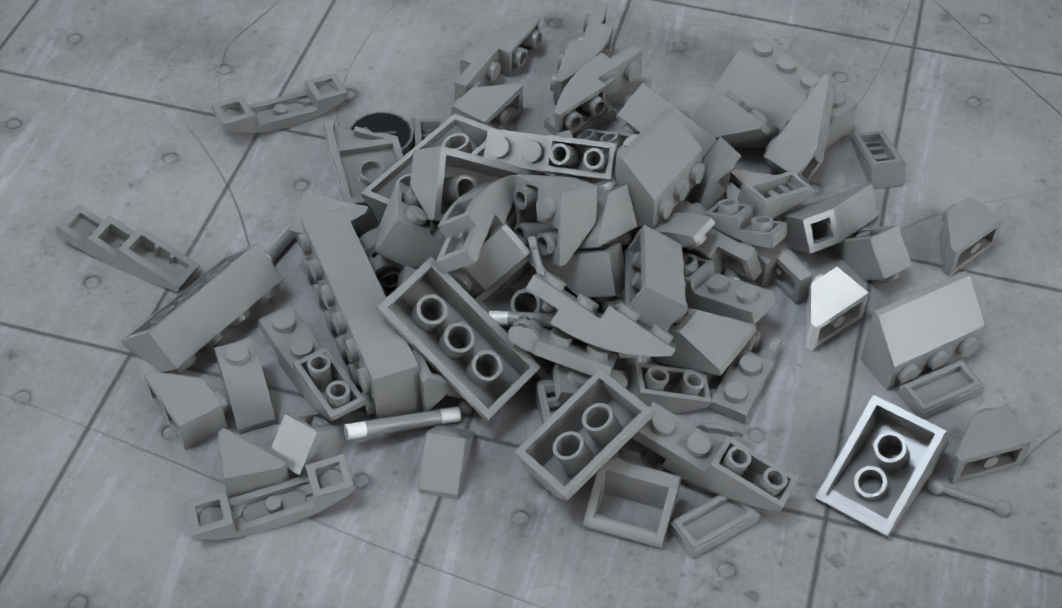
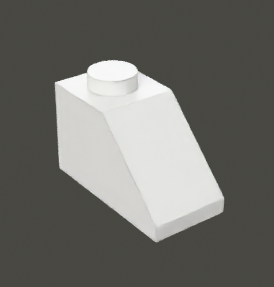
(832, 306)

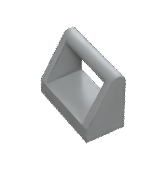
(637, 485)

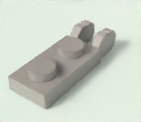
(560, 347)
(745, 380)

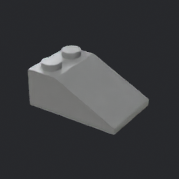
(883, 466)

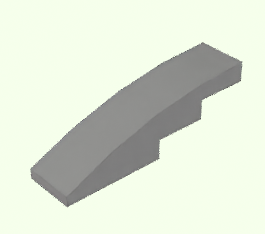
(127, 250)

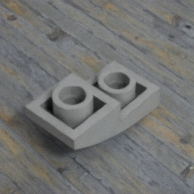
(718, 163)
(739, 223)
(685, 228)

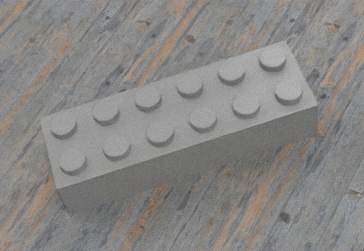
(351, 292)

